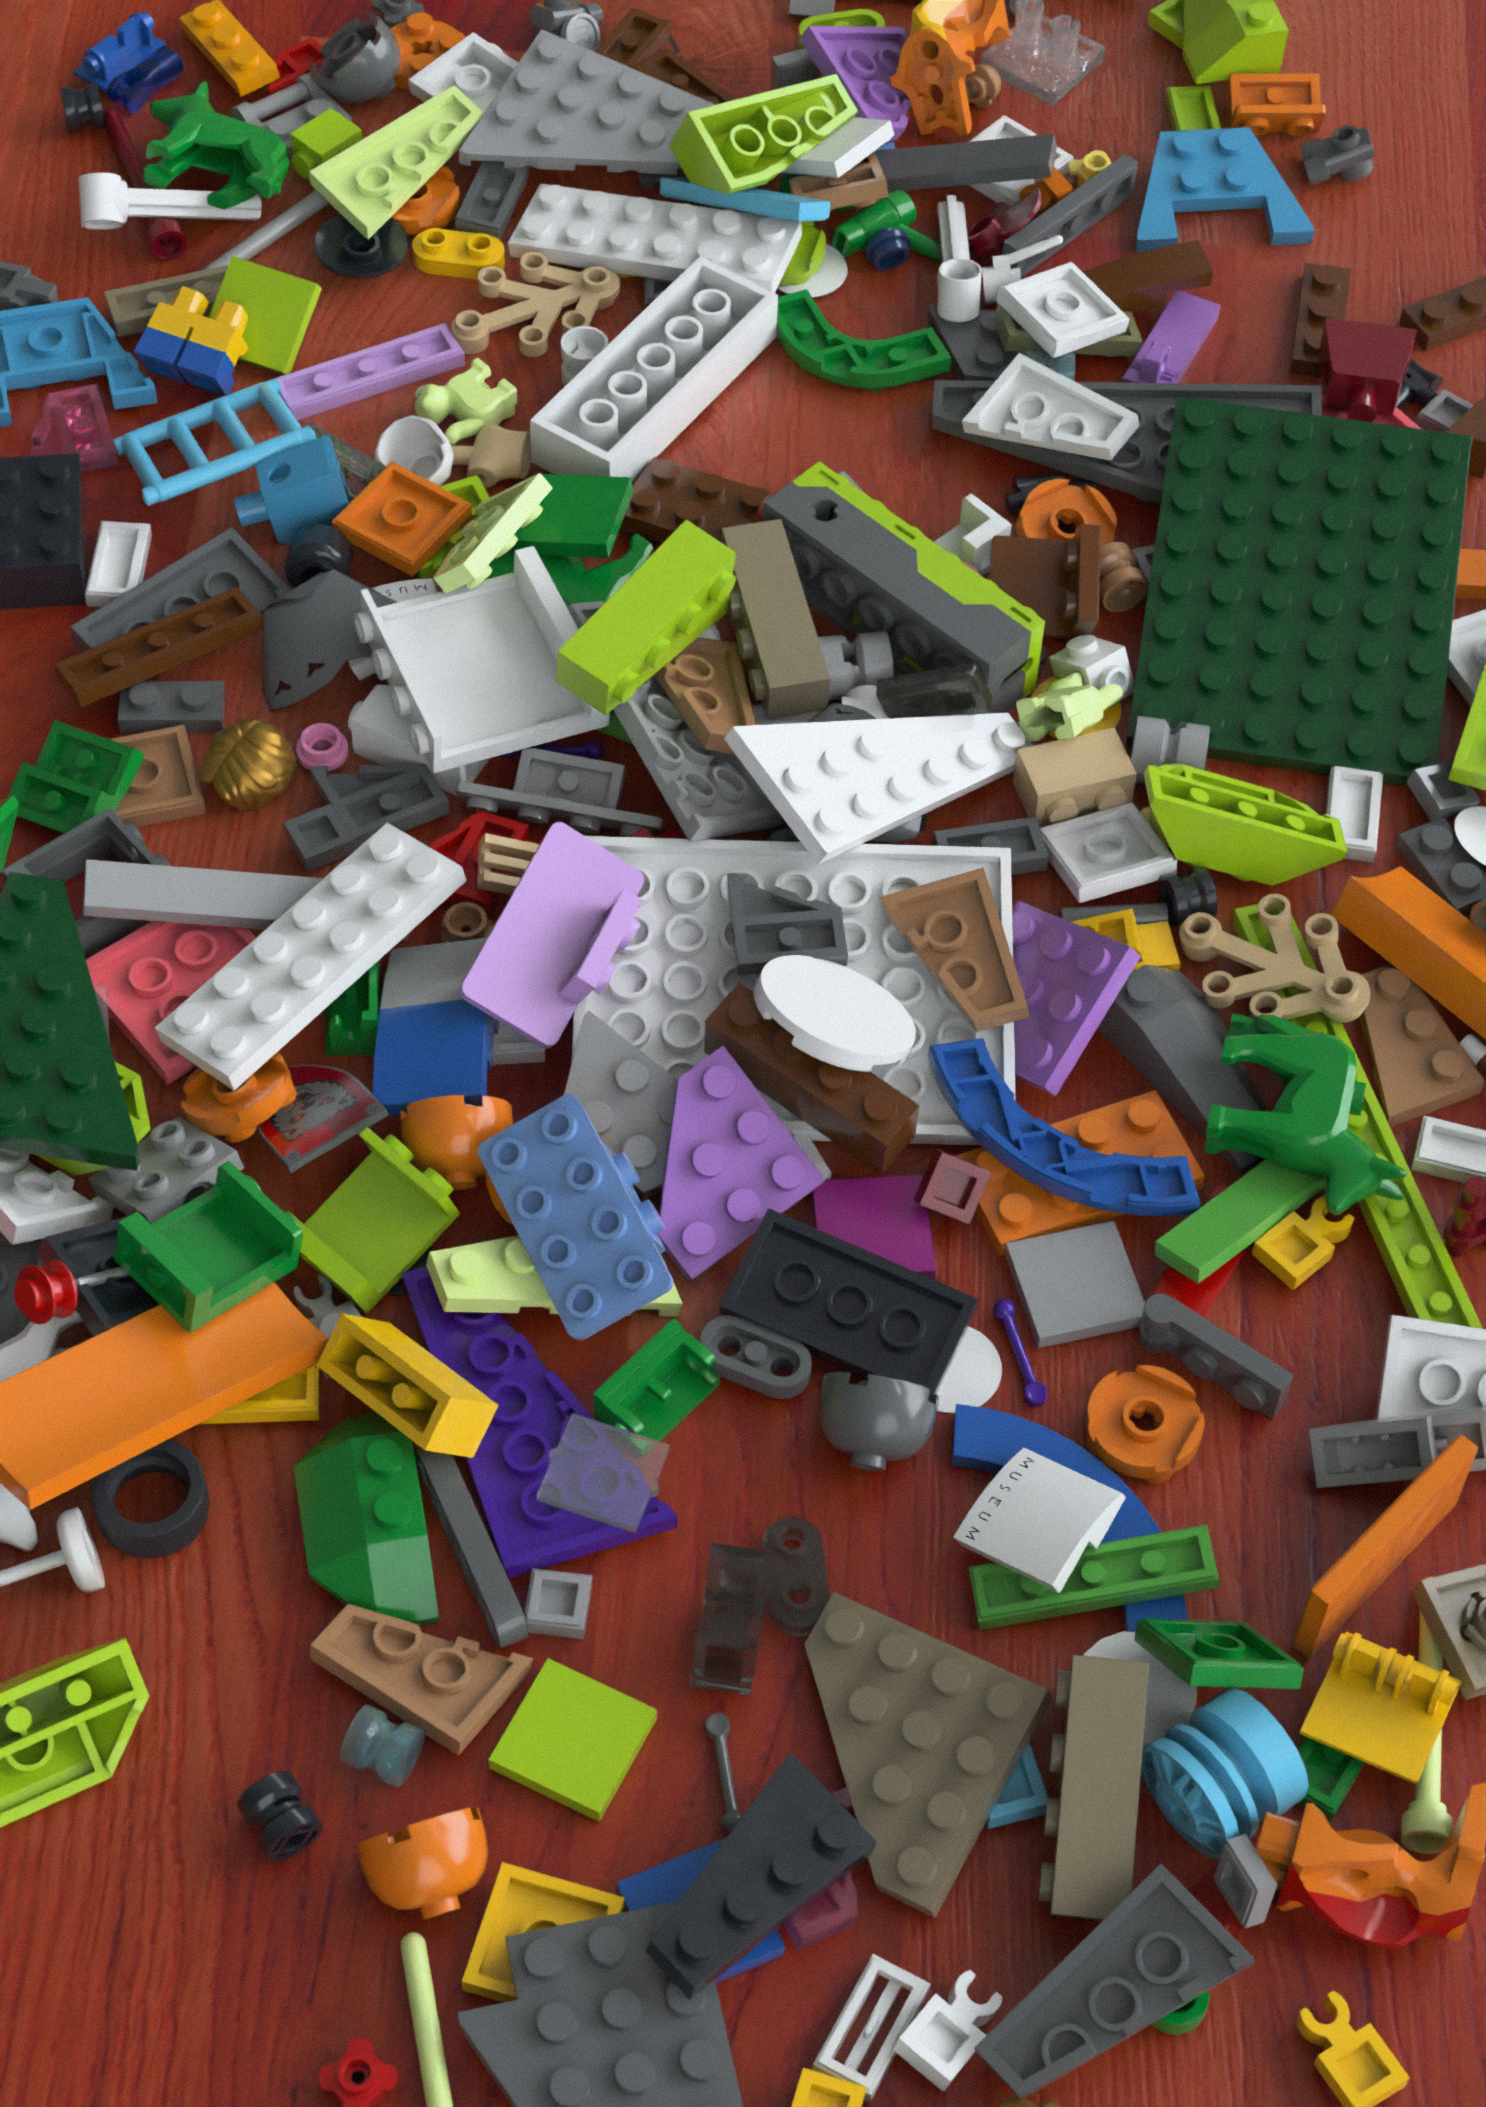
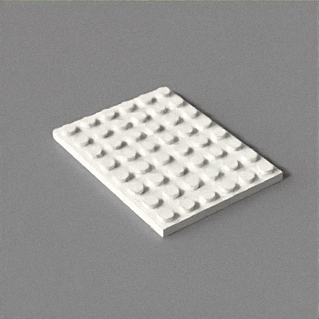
(687, 964)

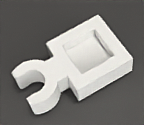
(946, 2033)

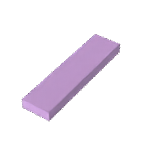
(371, 371)

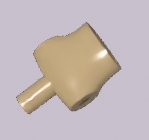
(496, 455)

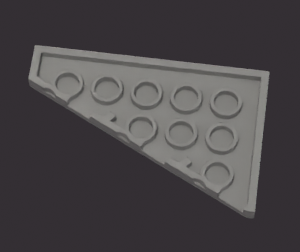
(580, 109)

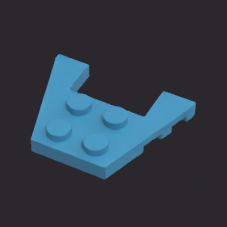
(1216, 173)
(62, 345)

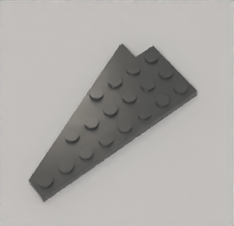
(1142, 460)
(602, 2023)

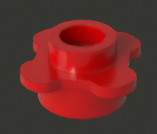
(358, 2059)

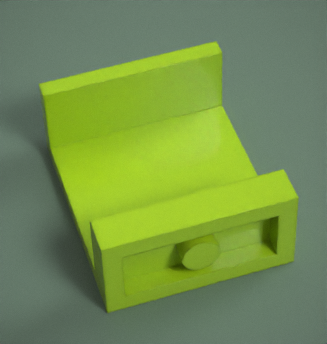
(377, 1222)

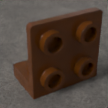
(1052, 578)

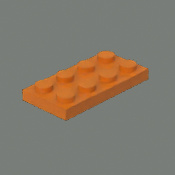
(1021, 1210)

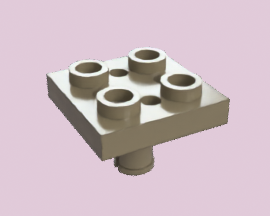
(1447, 1610)

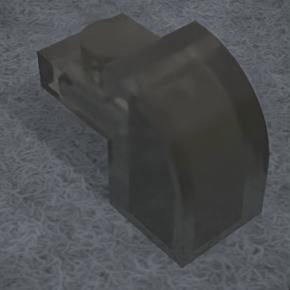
(731, 1619)

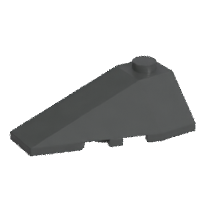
(1178, 1047)

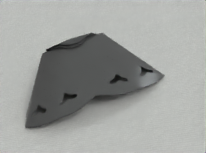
(312, 627)

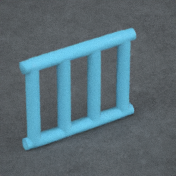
(201, 470)

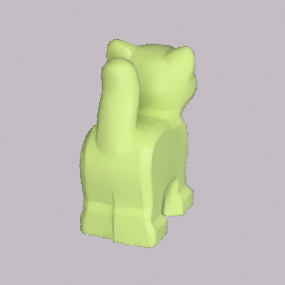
(468, 400)
(1065, 708)

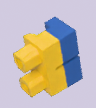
(193, 347)

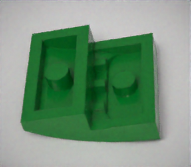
(74, 778)

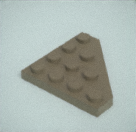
(919, 1742)

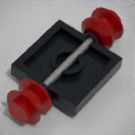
(81, 1277)

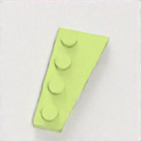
(391, 164)
(502, 1279)

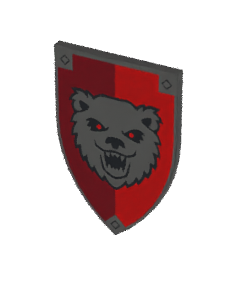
(324, 1114)

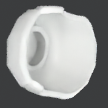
(418, 447)

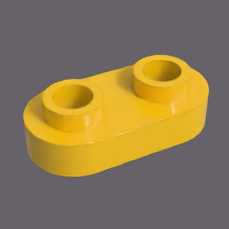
(456, 252)

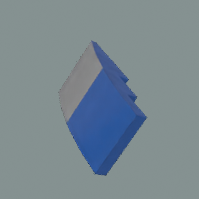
(427, 1033)

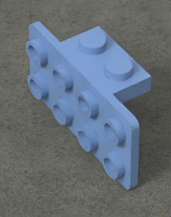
(578, 1216)

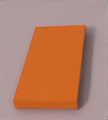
(1384, 1546)

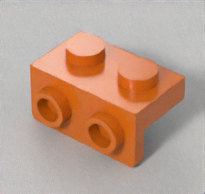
(1275, 103)

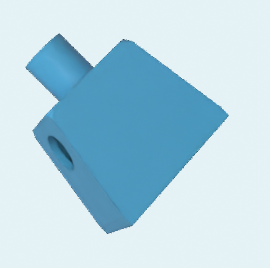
(296, 490)

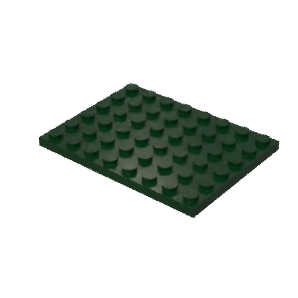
(1304, 588)

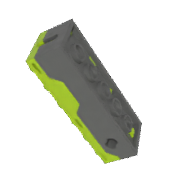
(881, 574)

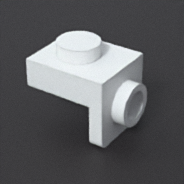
(1097, 661)

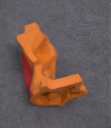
(1370, 1883)

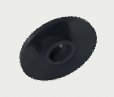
(352, 256)

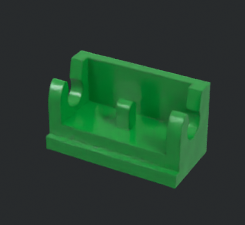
(353, 1017)
(658, 1385)

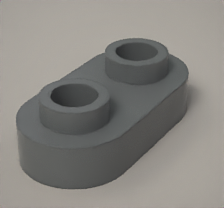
(758, 1356)

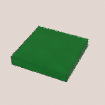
(578, 516)
(1218, 1653)

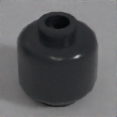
(315, 551)

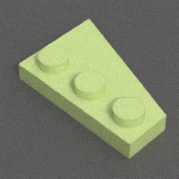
(491, 533)

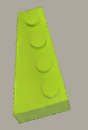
(649, 619)

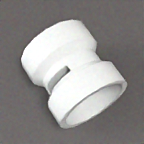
(579, 348)

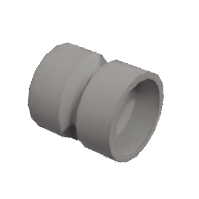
(856, 661)
(1159, 745)

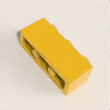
(407, 1386)

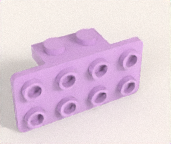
(555, 936)

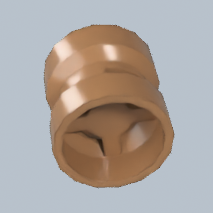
(1120, 581)

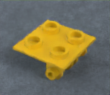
(1380, 1707)

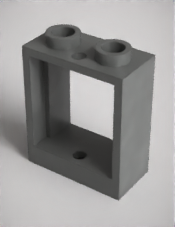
(66, 859)

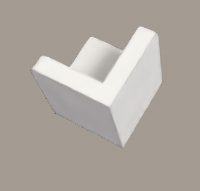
(973, 535)

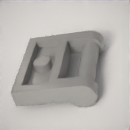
(304, 89)

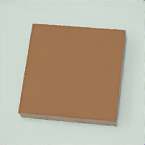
(166, 781)

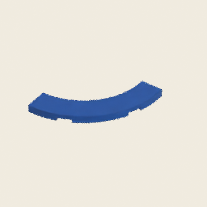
(1048, 1156)
(991, 1438)

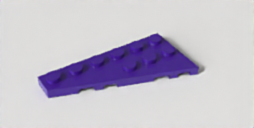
(519, 1437)

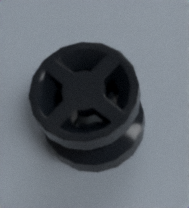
(82, 107)
(1187, 894)

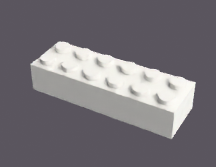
(655, 375)

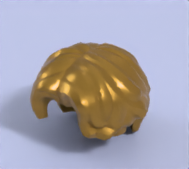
(249, 763)

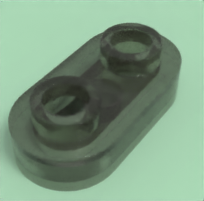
(796, 1572)

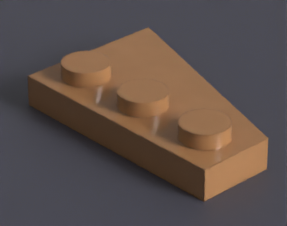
(709, 691)
(963, 945)
(1412, 1049)
(419, 1677)

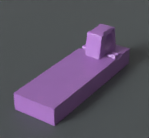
(1174, 340)

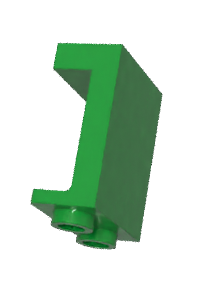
(210, 1249)

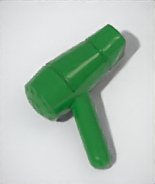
(889, 212)

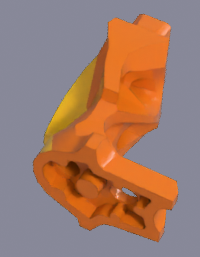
(942, 53)

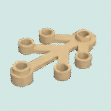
(592, 289)
(1279, 968)

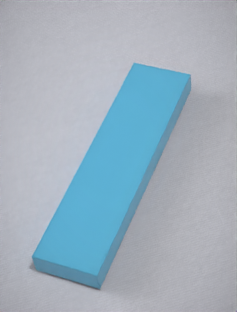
(749, 200)

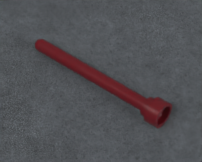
(163, 234)

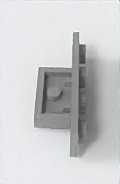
(563, 789)

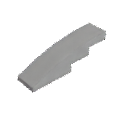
(1392, 1446)

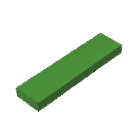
(1235, 1219)
(1102, 1578)

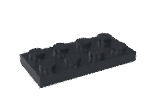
(849, 1303)

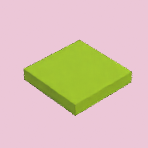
(276, 308)
(573, 1739)

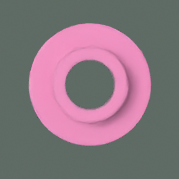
(322, 746)

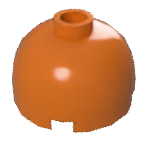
(448, 1133)
(427, 1862)

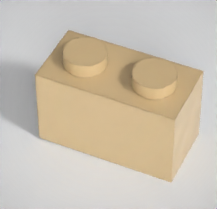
(1074, 777)

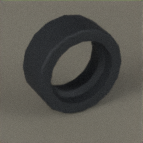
(162, 1536)

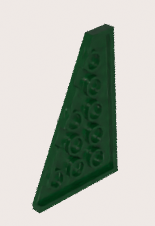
(55, 1055)

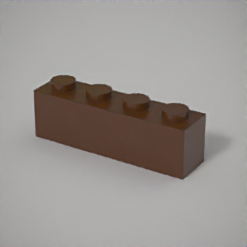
(841, 1103)

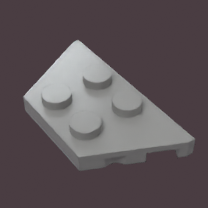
(624, 1098)

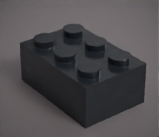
(42, 531)

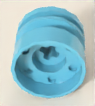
(1223, 1771)

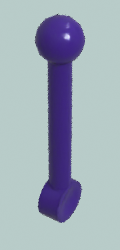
(592, 750)
(1035, 1392)

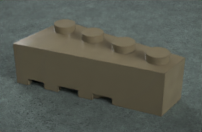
(774, 622)
(1097, 1788)

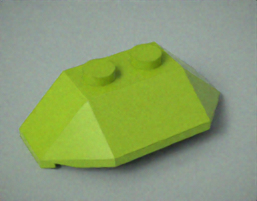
(1240, 825)
(66, 1726)

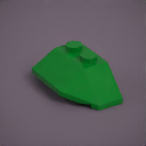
(367, 1520)

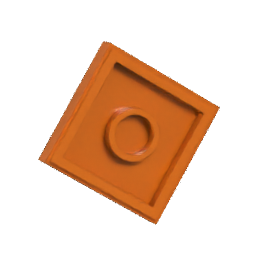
(402, 518)

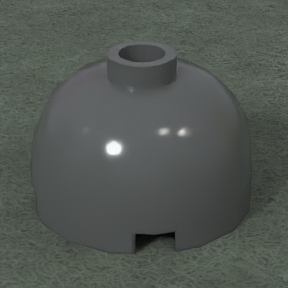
(359, 61)
(876, 1418)

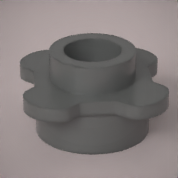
(396, 11)

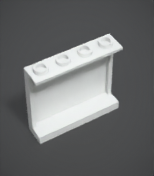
(478, 666)

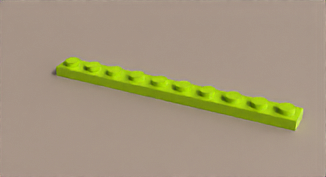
(1399, 1227)

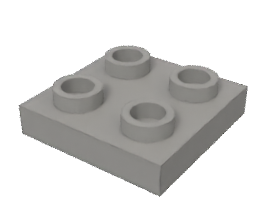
(173, 1169)

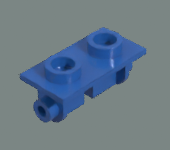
(119, 53)

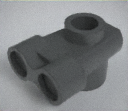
(552, 14)
(1345, 152)

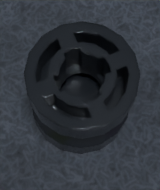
(280, 1816)

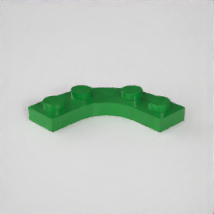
(853, 361)

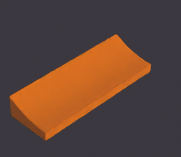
(1421, 939)
(142, 1388)

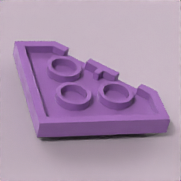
(863, 63)
(1068, 988)
(725, 1165)

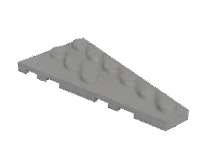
(704, 788)

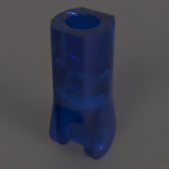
(145, 79)

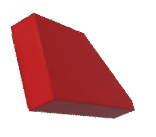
(295, 63)

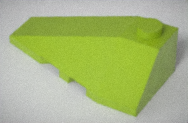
(1232, 38)
(759, 135)

